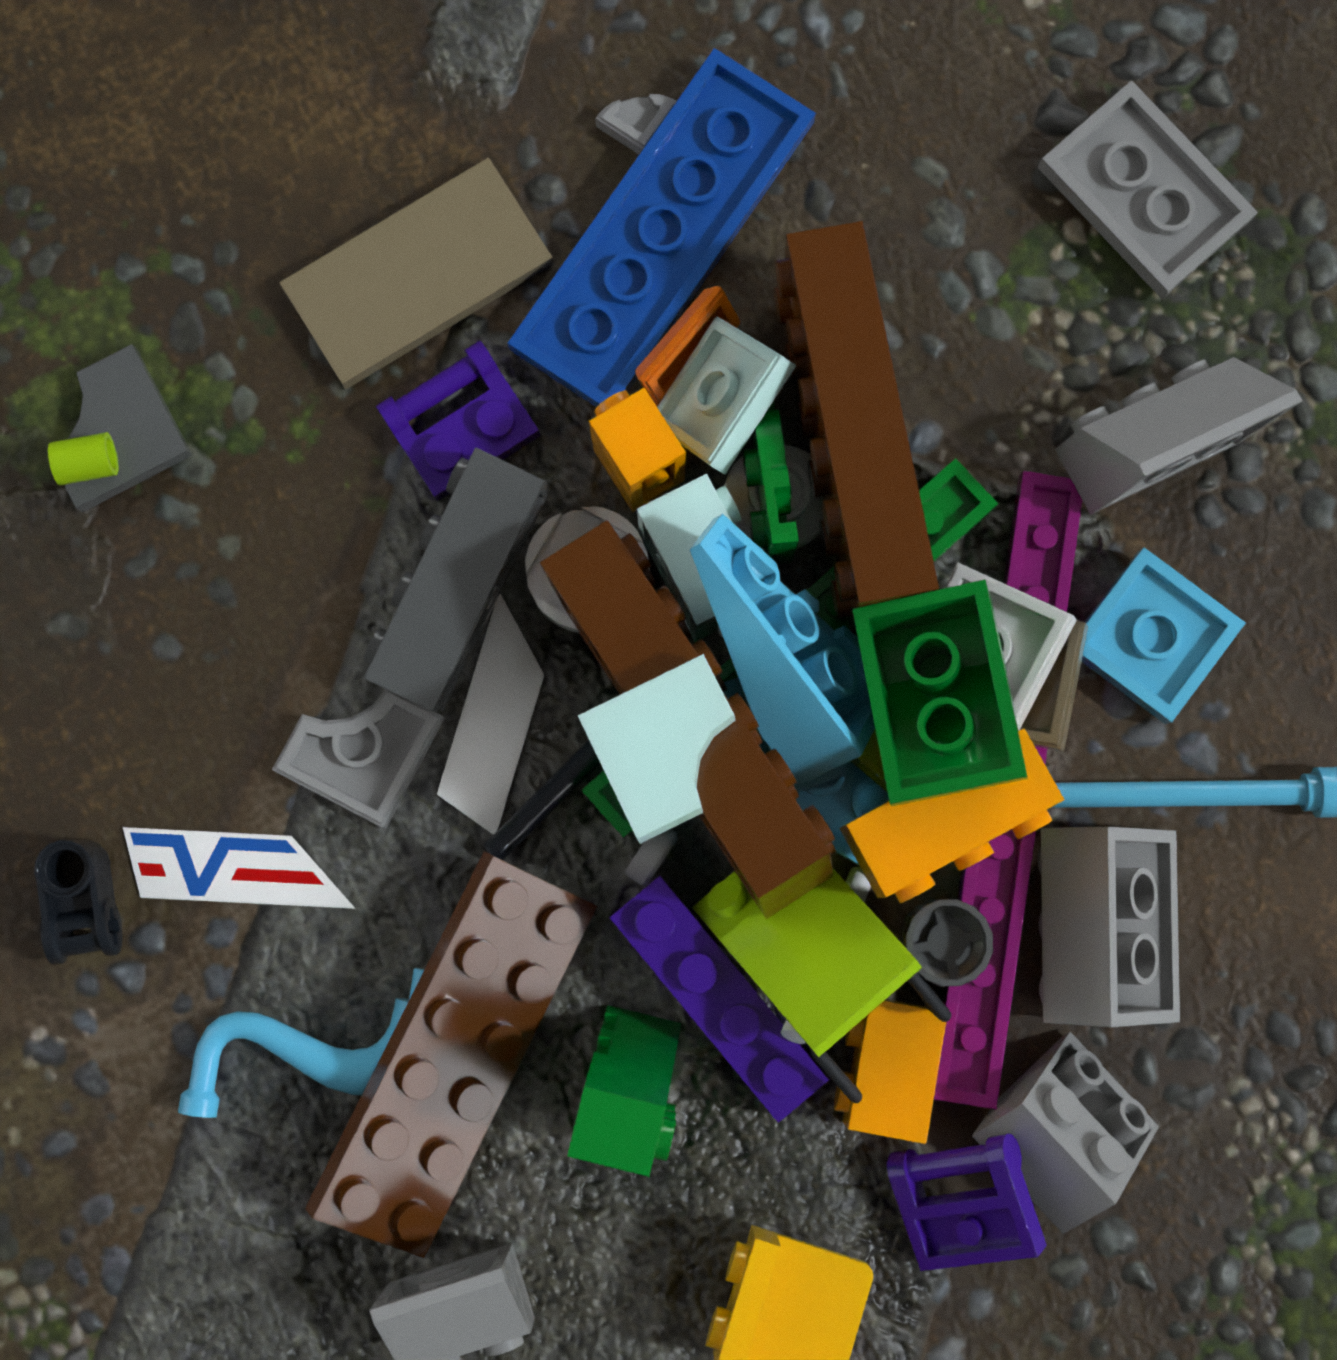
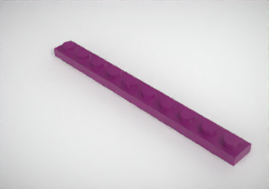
(976, 1035)

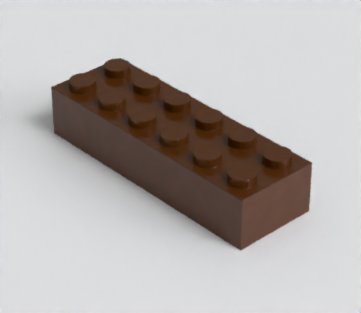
(853, 418)
(742, 791)

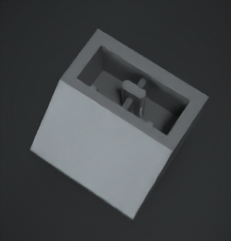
(1073, 1131)

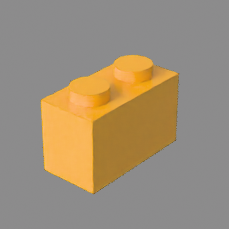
(637, 447)
(894, 1070)

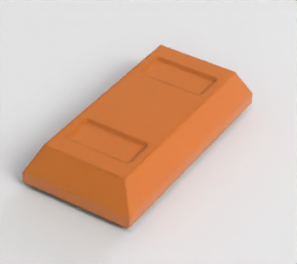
(674, 349)

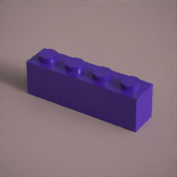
(718, 999)

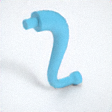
(330, 1066)

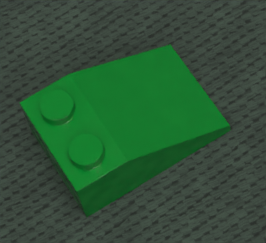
(939, 693)

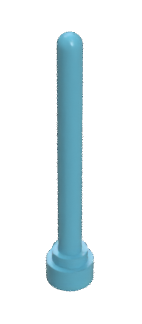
(1312, 792)

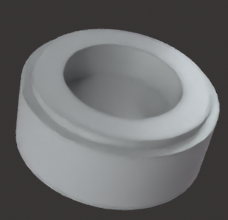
(651, 857)

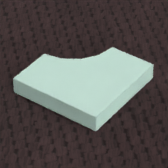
(655, 742)

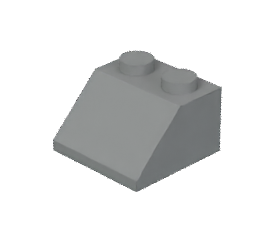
(456, 1309)

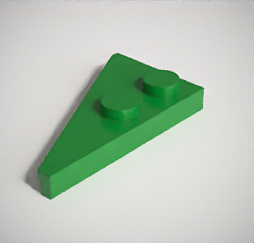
(767, 469)

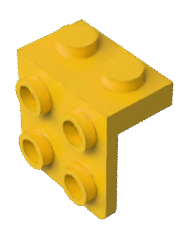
(789, 1301)

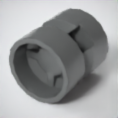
(948, 941)

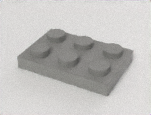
(1146, 189)

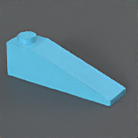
(793, 667)

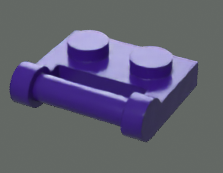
(490, 422)
(971, 1224)

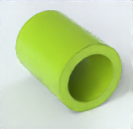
(83, 458)

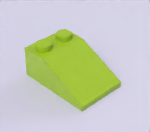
(816, 960)

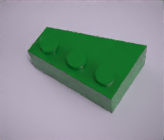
(625, 1095)

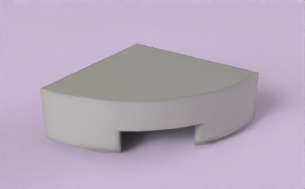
(634, 119)

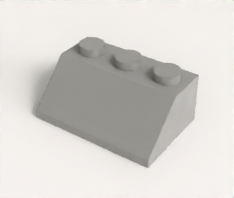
(1170, 429)
(1109, 926)

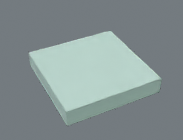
(723, 393)

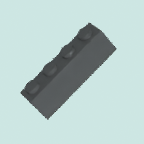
(456, 580)

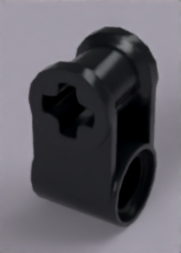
(77, 906)

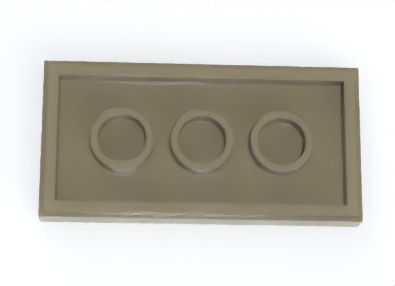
(417, 273)

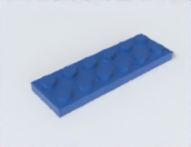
(662, 230)

